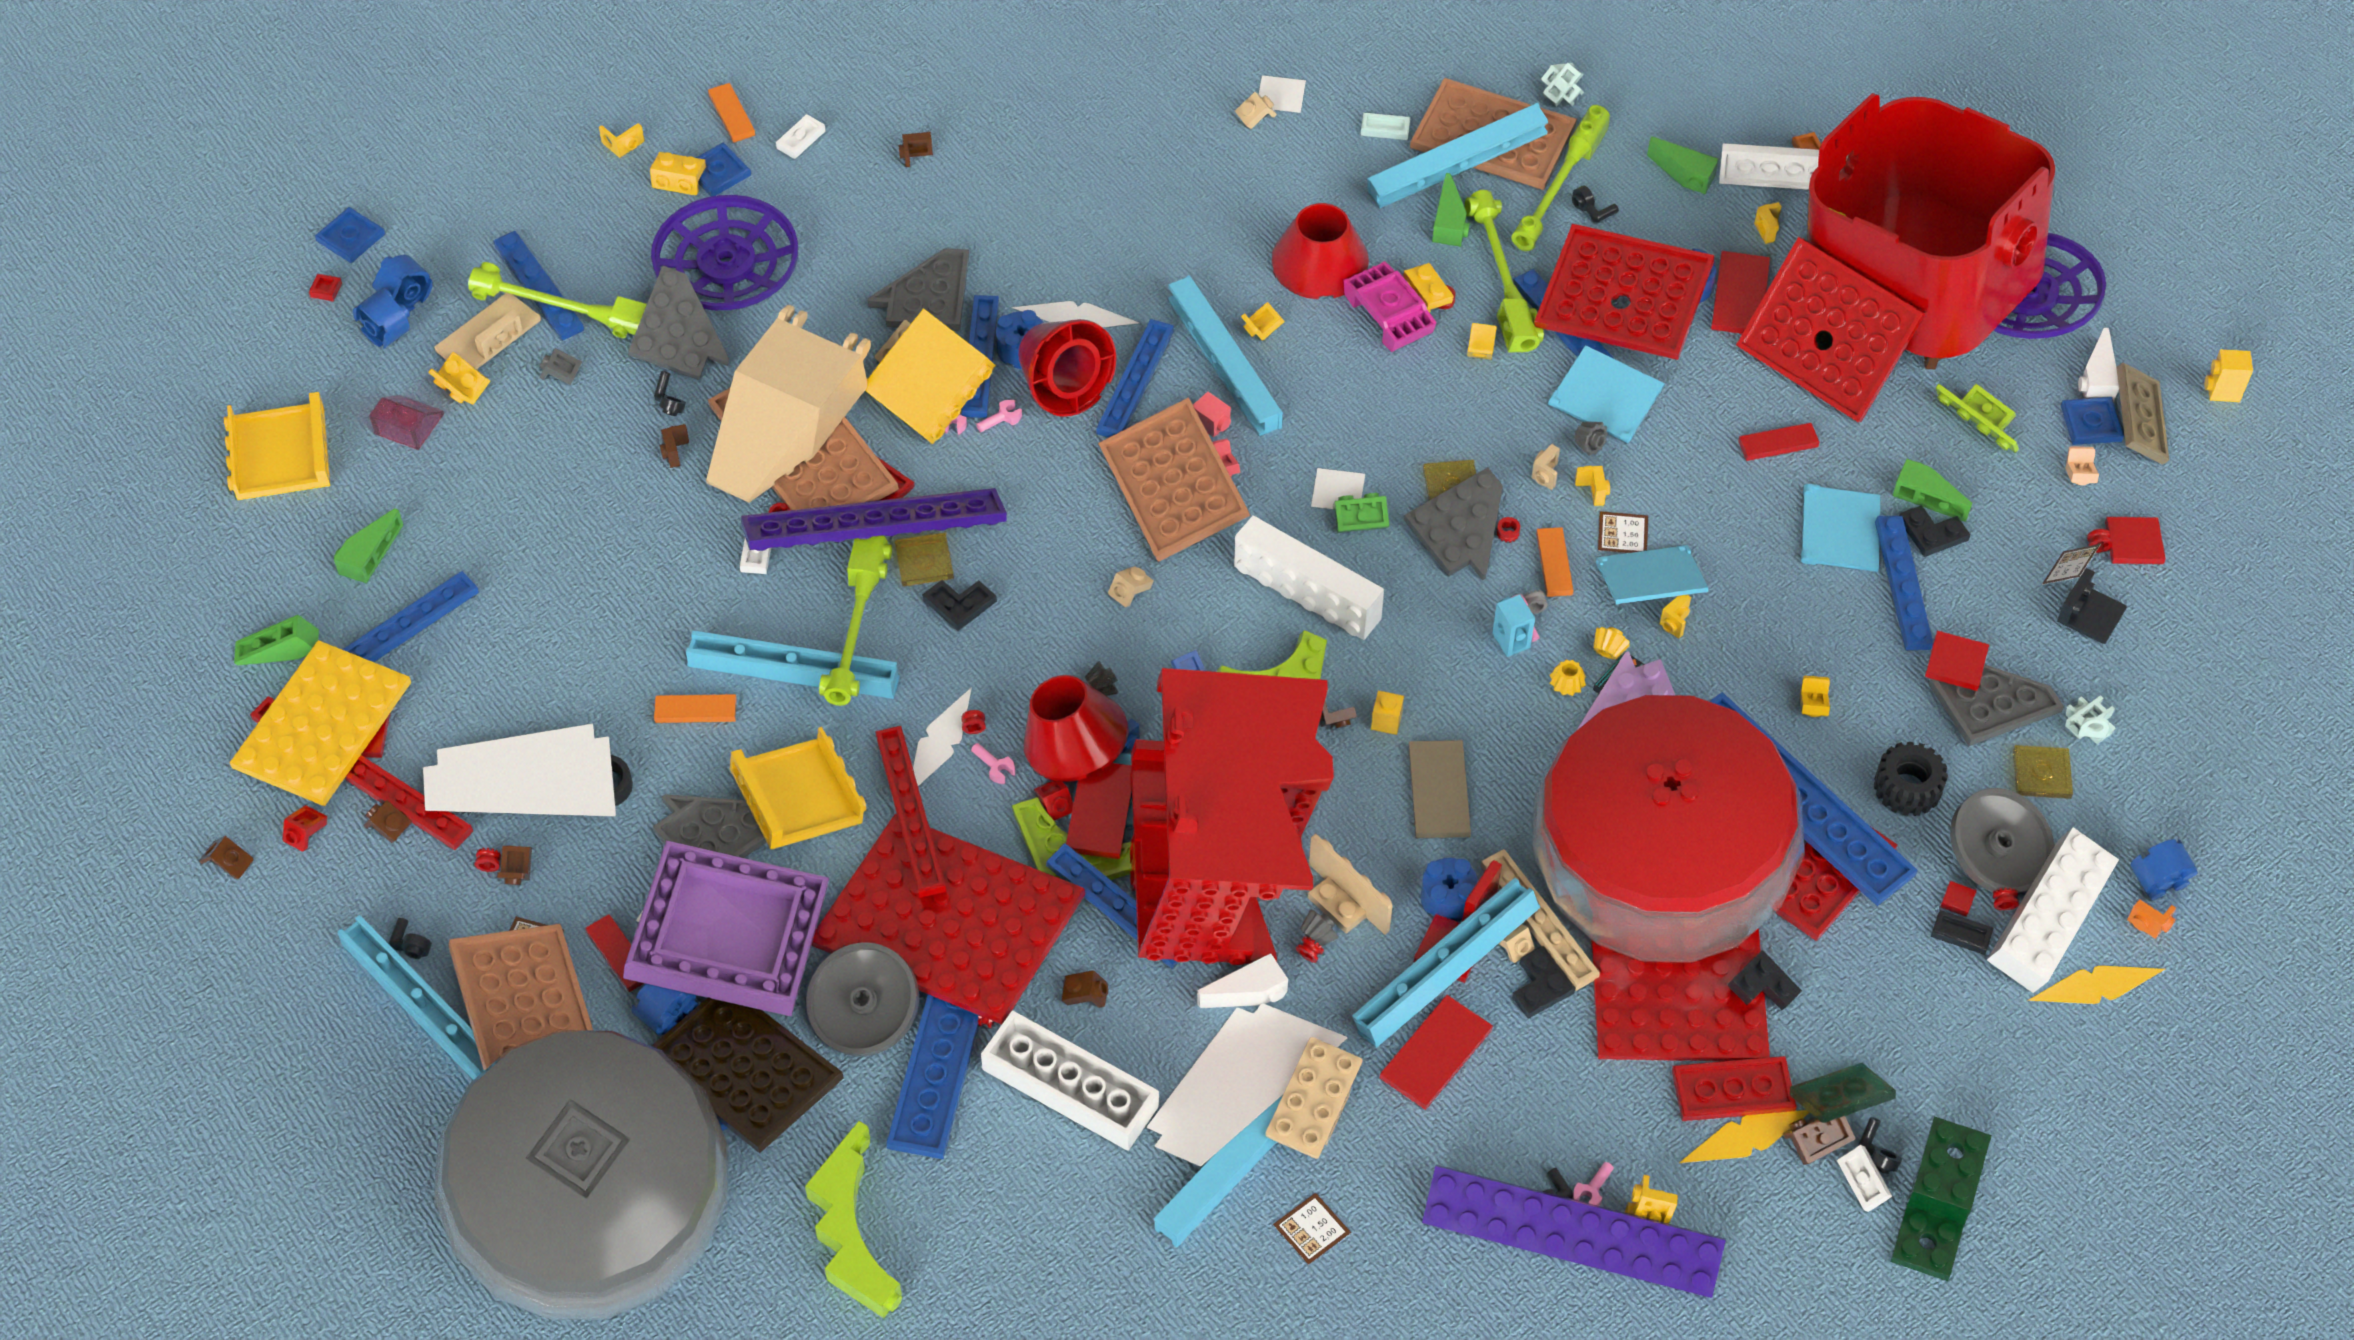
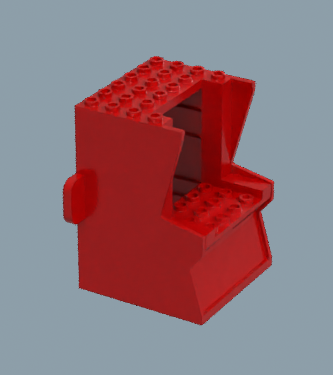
(1223, 811)

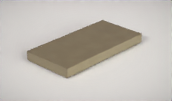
(2142, 413)
(1439, 789)

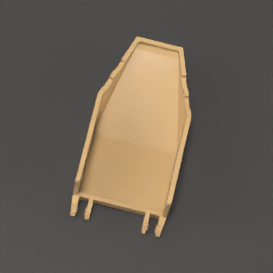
(784, 405)

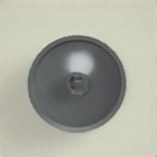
(2000, 839)
(862, 999)

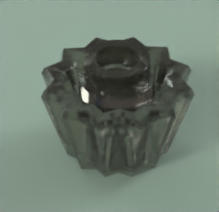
(1102, 679)

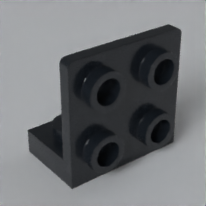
(2090, 610)

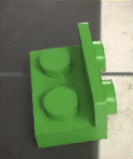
(1361, 513)

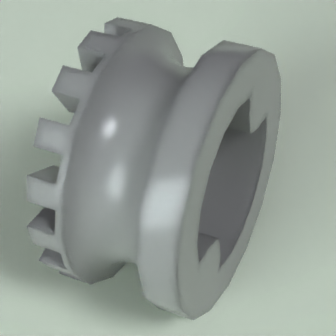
(1536, 601)

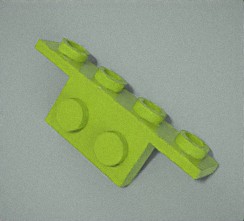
(1985, 411)

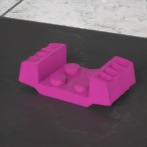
(1391, 304)

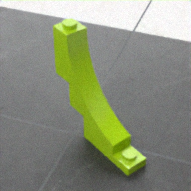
(836, 1191)

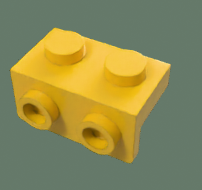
(677, 173)
(1428, 286)

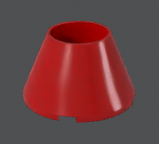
(1319, 252)
(1079, 373)
(1072, 729)

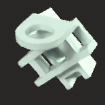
(1564, 81)
(2093, 725)

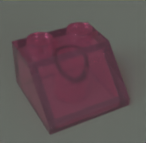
(404, 420)

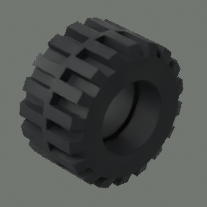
(1907, 796)

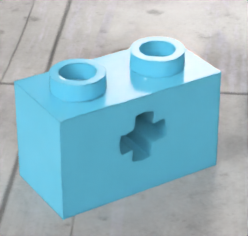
(1513, 625)

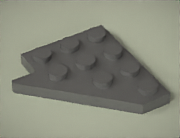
(933, 285)
(676, 328)
(1460, 523)
(1998, 706)
(710, 824)

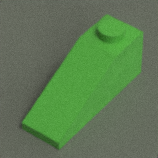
(1685, 165)
(1450, 219)
(1928, 488)
(366, 548)
(277, 643)

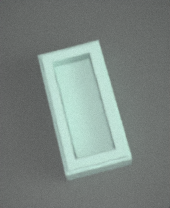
(1385, 126)

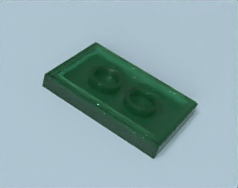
(1842, 1092)

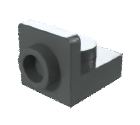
(560, 366)

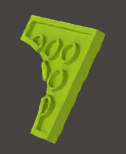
(1304, 661)
(1045, 838)

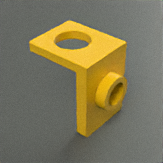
(623, 143)
(1481, 341)

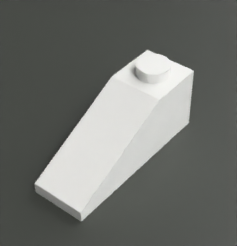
(2100, 374)
(1248, 986)

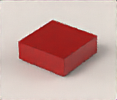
(325, 287)
(1958, 898)

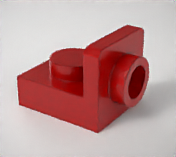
(1055, 798)
(302, 825)

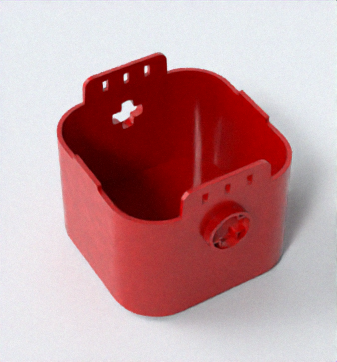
(1936, 213)

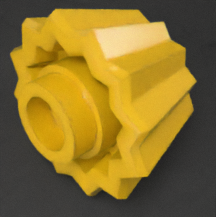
(1610, 642)
(1568, 678)

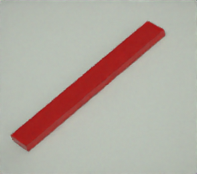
(910, 812)

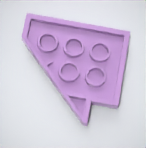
(1630, 683)

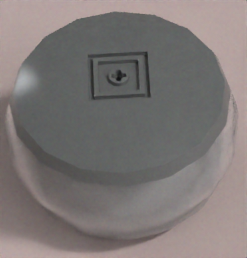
(581, 1175)

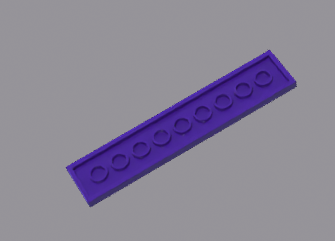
(873, 519)
(1574, 1231)

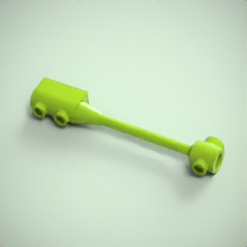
(1581, 145)
(1514, 313)
(622, 317)
(864, 572)

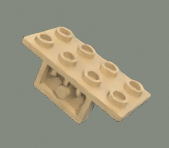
(490, 331)
(1345, 893)
(1314, 1098)

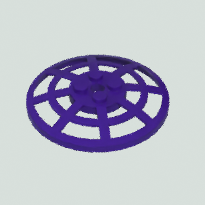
(727, 246)
(2047, 295)

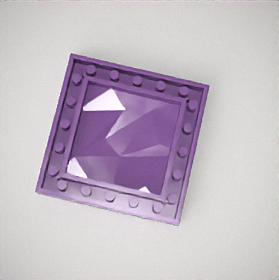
(727, 928)

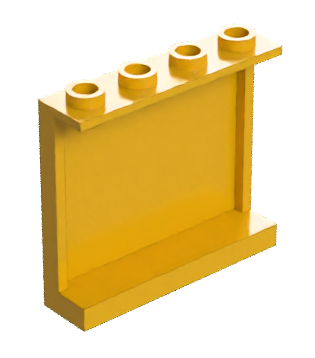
(928, 376)
(277, 450)
(798, 791)

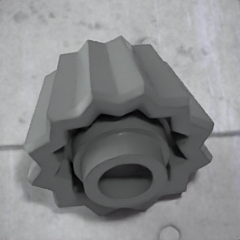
(1591, 437)
(1319, 928)

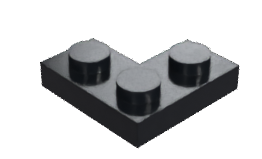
(1930, 536)
(956, 608)
(1764, 976)
(1548, 985)

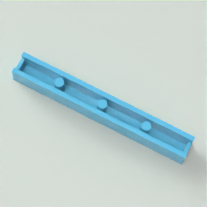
(1457, 155)
(1225, 356)
(787, 662)
(1445, 962)
(413, 994)
(1215, 1179)

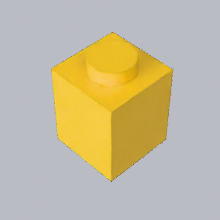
(1387, 712)

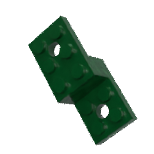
(1941, 1198)

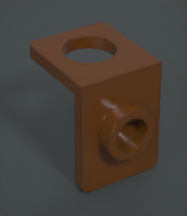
(228, 857)

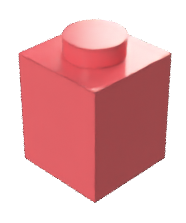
(1213, 413)

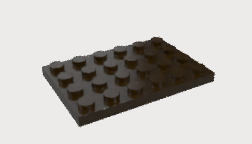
(750, 1068)

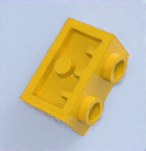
(461, 379)
(1651, 1203)

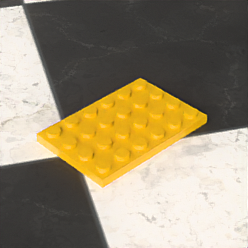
(320, 723)

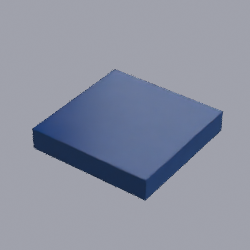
(721, 170)
(350, 235)
(2092, 421)

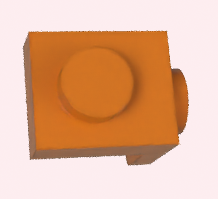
(2150, 920)

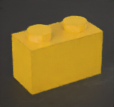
(2229, 375)

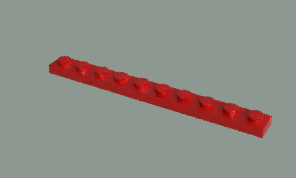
(385, 786)

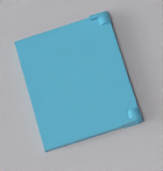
(1606, 392)
(1840, 528)
(1651, 574)

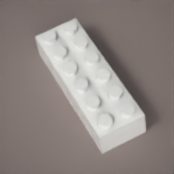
(1308, 577)
(2052, 910)
(1070, 1080)

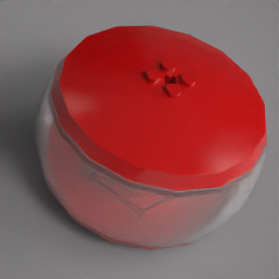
(1668, 828)

